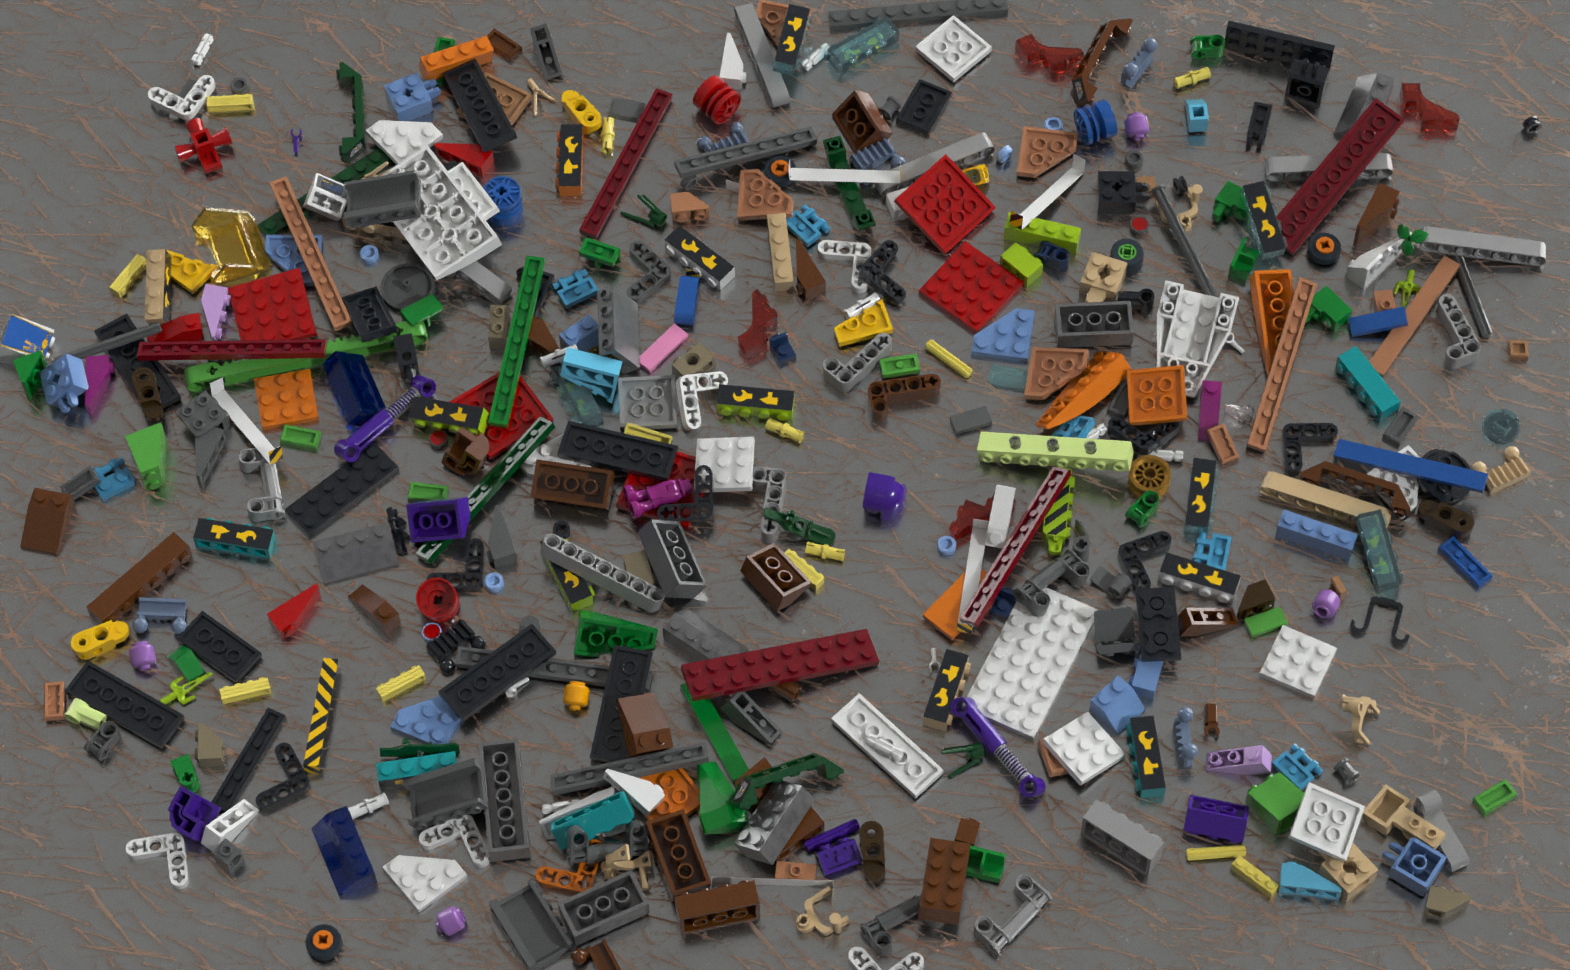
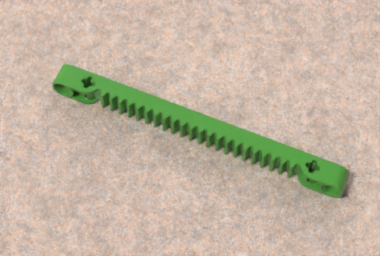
(200, 376)

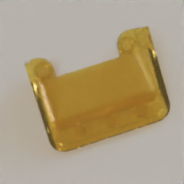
(234, 243)

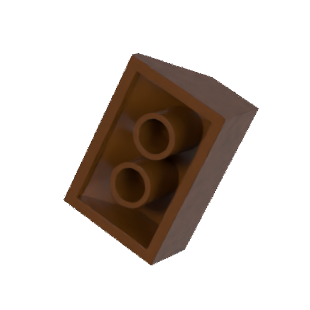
(861, 121)
(775, 576)

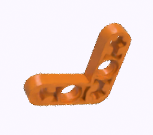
(576, 879)

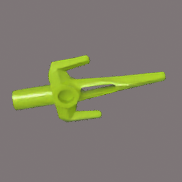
(1407, 287)
(179, 691)

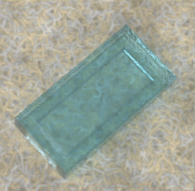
(1008, 376)

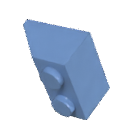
(582, 333)
(1116, 705)

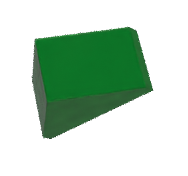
(186, 663)

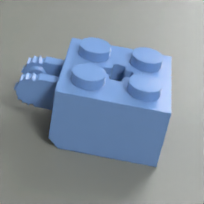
(411, 97)
(64, 382)
(1414, 854)

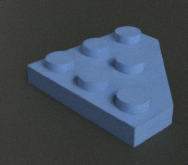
(286, 255)
(1006, 337)
(427, 721)

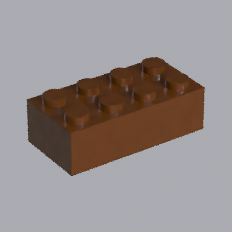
(572, 484)
(677, 854)
(944, 881)
(717, 906)

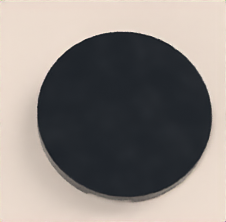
(1442, 492)

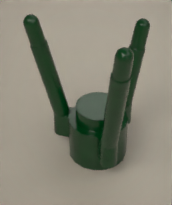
(656, 216)
(972, 751)

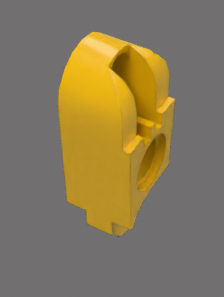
(573, 103)
(87, 642)

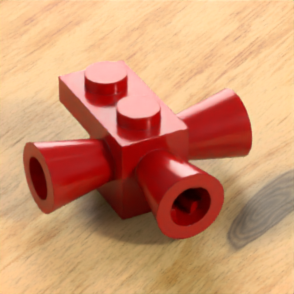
(203, 145)

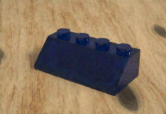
(353, 387)
(343, 852)

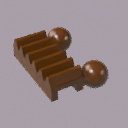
(600, 955)

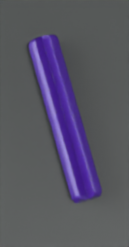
(831, 835)

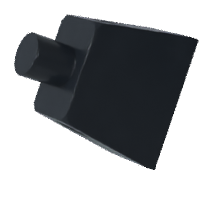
(406, 356)

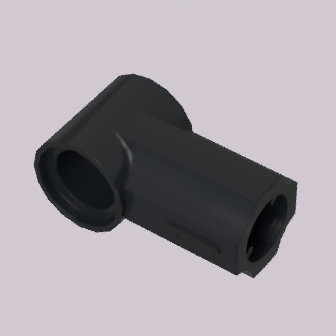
(1137, 299)

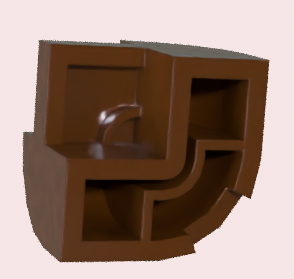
(466, 453)

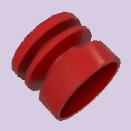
(716, 99)
(429, 592)

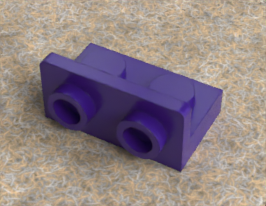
(838, 856)

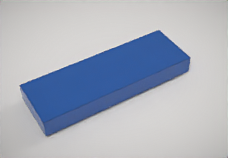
(1378, 321)
(1465, 562)

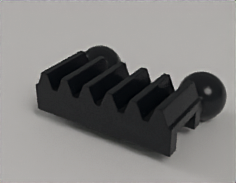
(449, 641)

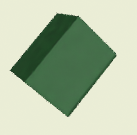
(28, 372)

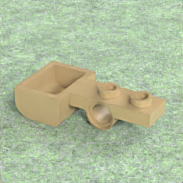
(1392, 809)

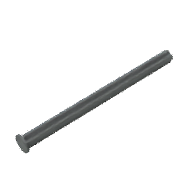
(1183, 240)

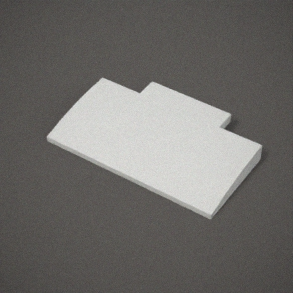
(452, 215)

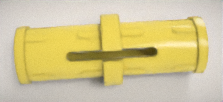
(1192, 77)
(607, 135)
(784, 430)
(825, 551)

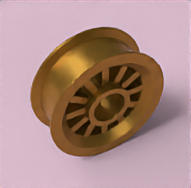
(1147, 466)

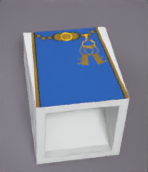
(23, 338)

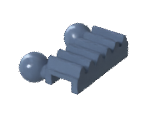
(1138, 65)
(738, 137)
(875, 156)
(162, 609)
(1185, 749)

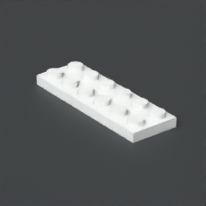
(915, 768)

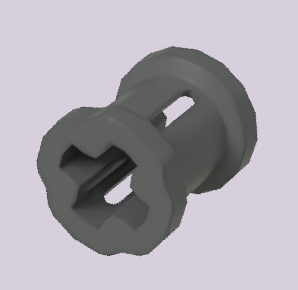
(889, 108)
(1346, 771)

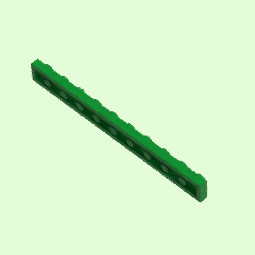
(516, 341)

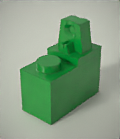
(1230, 203)
(1329, 309)

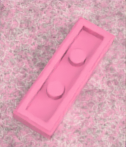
(662, 348)

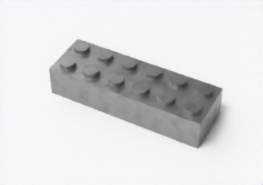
(506, 801)

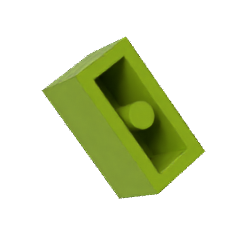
(1021, 264)

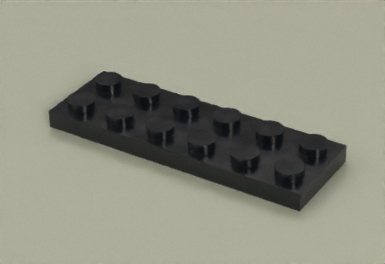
(1276, 44)
(479, 105)
(127, 362)
(618, 451)
(341, 490)
(497, 672)
(625, 678)
(125, 704)

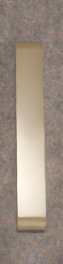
(1317, 498)

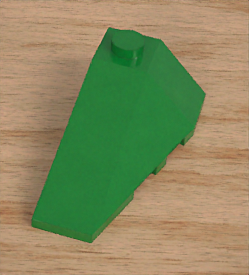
(600, 632)
(716, 811)

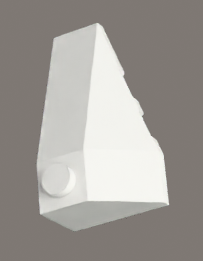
(1372, 263)
(545, 823)

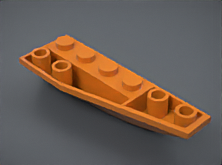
(1102, 375)

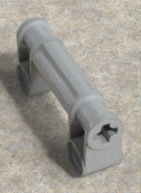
(270, 486)
(1033, 900)

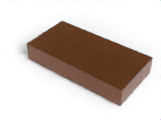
(504, 45)

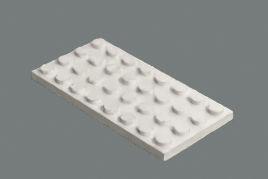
(1031, 663)

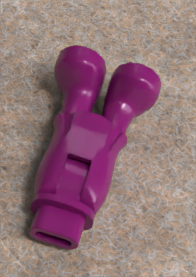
(657, 495)

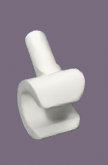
(1231, 340)
(934, 662)
(512, 691)

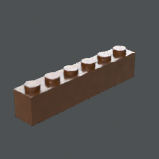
(140, 579)

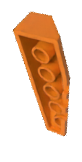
(1271, 301)

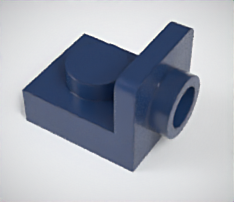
(781, 348)
(1003, 603)

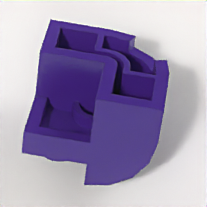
(884, 496)
(191, 813)

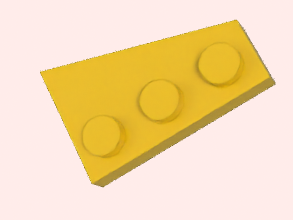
(188, 272)
(864, 326)

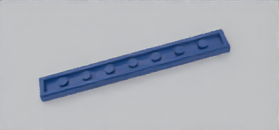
(1411, 465)

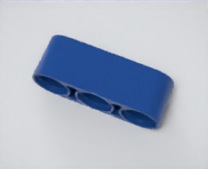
(686, 300)

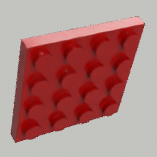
(944, 204)
(971, 287)
(273, 308)
(524, 413)
(682, 469)

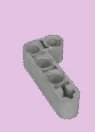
(484, 282)
(1447, 311)
(879, 347)
(772, 489)
(1429, 808)

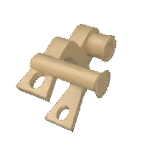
(1185, 218)
(1358, 708)
(616, 862)
(812, 921)

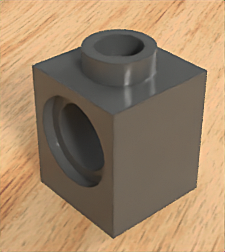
(228, 856)

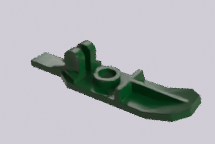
(809, 530)
(410, 750)

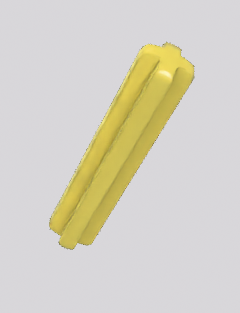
(948, 358)
(1215, 852)

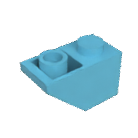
(1196, 115)

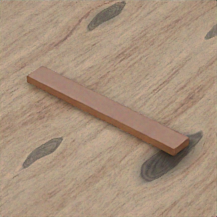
(1415, 314)

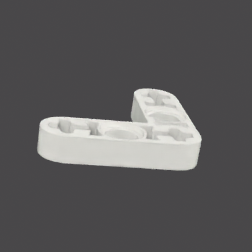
(183, 104)
(857, 258)
(694, 387)
(458, 831)
(166, 849)
(856, 964)

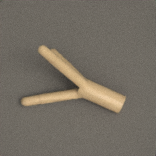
(536, 91)

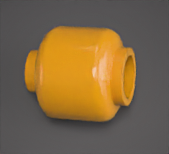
(576, 695)

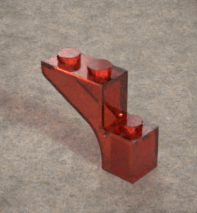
(1053, 58)
(1431, 115)
(764, 318)
(967, 513)

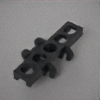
(398, 534)

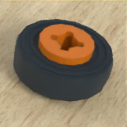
(772, 171)
(1324, 255)
(321, 949)

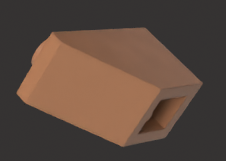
(687, 207)

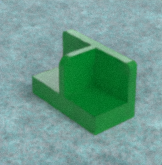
(600, 252)
(1242, 262)
(421, 310)
(985, 864)

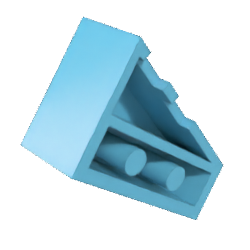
(592, 371)

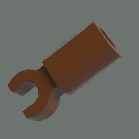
(1211, 719)

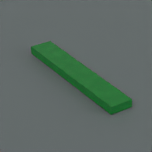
(717, 735)

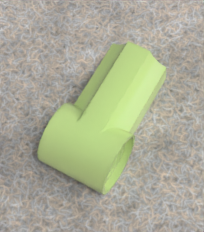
(80, 712)

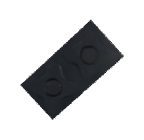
(369, 314)
(1158, 624)
(219, 647)

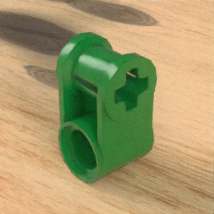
(1207, 46)
(1142, 511)
(185, 772)

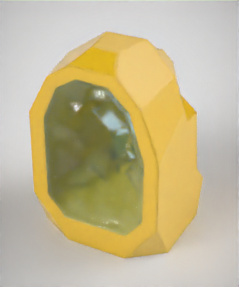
(977, 174)

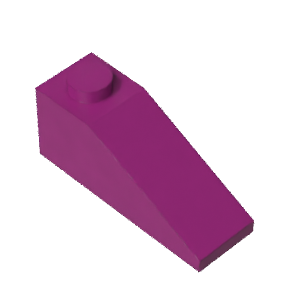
(98, 378)
(1209, 408)

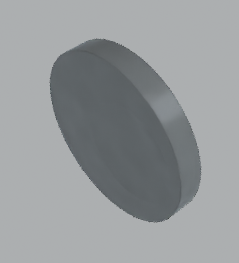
(406, 285)

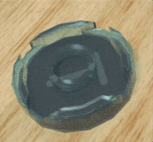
(1501, 426)

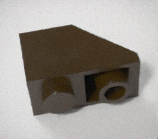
(1256, 599)

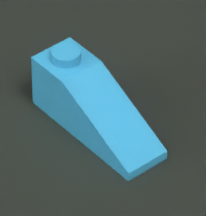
(1302, 881)

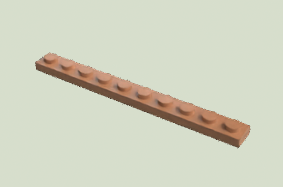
(310, 253)
(1281, 365)

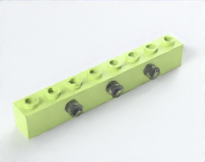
(1055, 451)

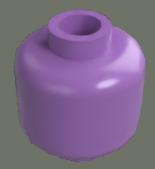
(1136, 126)
(1326, 603)
(142, 655)
(450, 920)

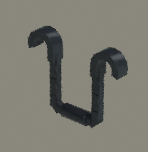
(1387, 602)

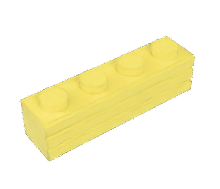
(230, 103)
(128, 276)
(643, 432)
(808, 570)
(400, 683)
(245, 690)
(1254, 876)

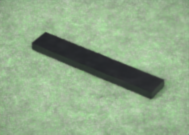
(248, 759)

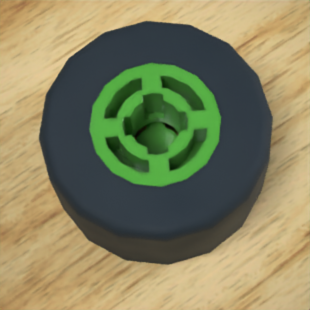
(1130, 252)

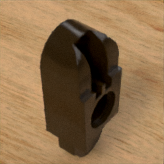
(150, 406)
(1457, 523)
(873, 866)

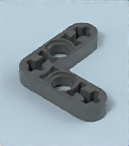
(652, 275)

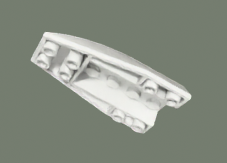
(1192, 331)

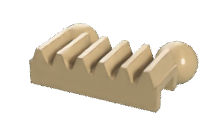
(1506, 474)

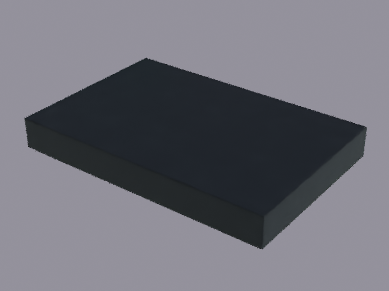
(923, 107)

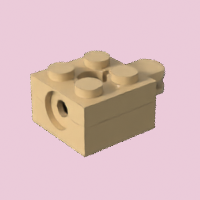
(1102, 278)
(1349, 878)

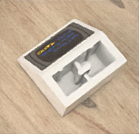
(326, 197)

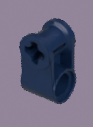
(1050, 255)

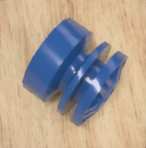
(1095, 122)
(507, 196)

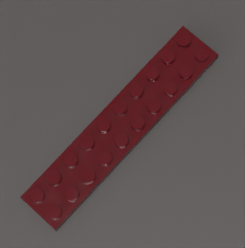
(1337, 173)
(779, 664)

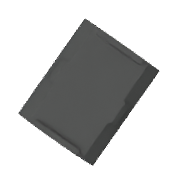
(626, 109)

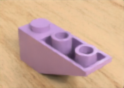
(214, 304)
(1244, 760)

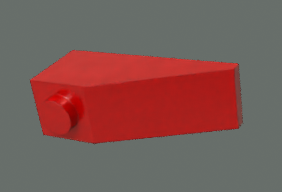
(469, 154)
(180, 329)
(291, 614)

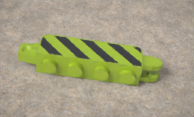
(1055, 522)

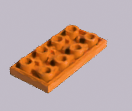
(945, 610)

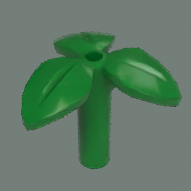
(1417, 236)

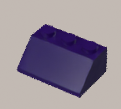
(438, 519)
(1216, 818)

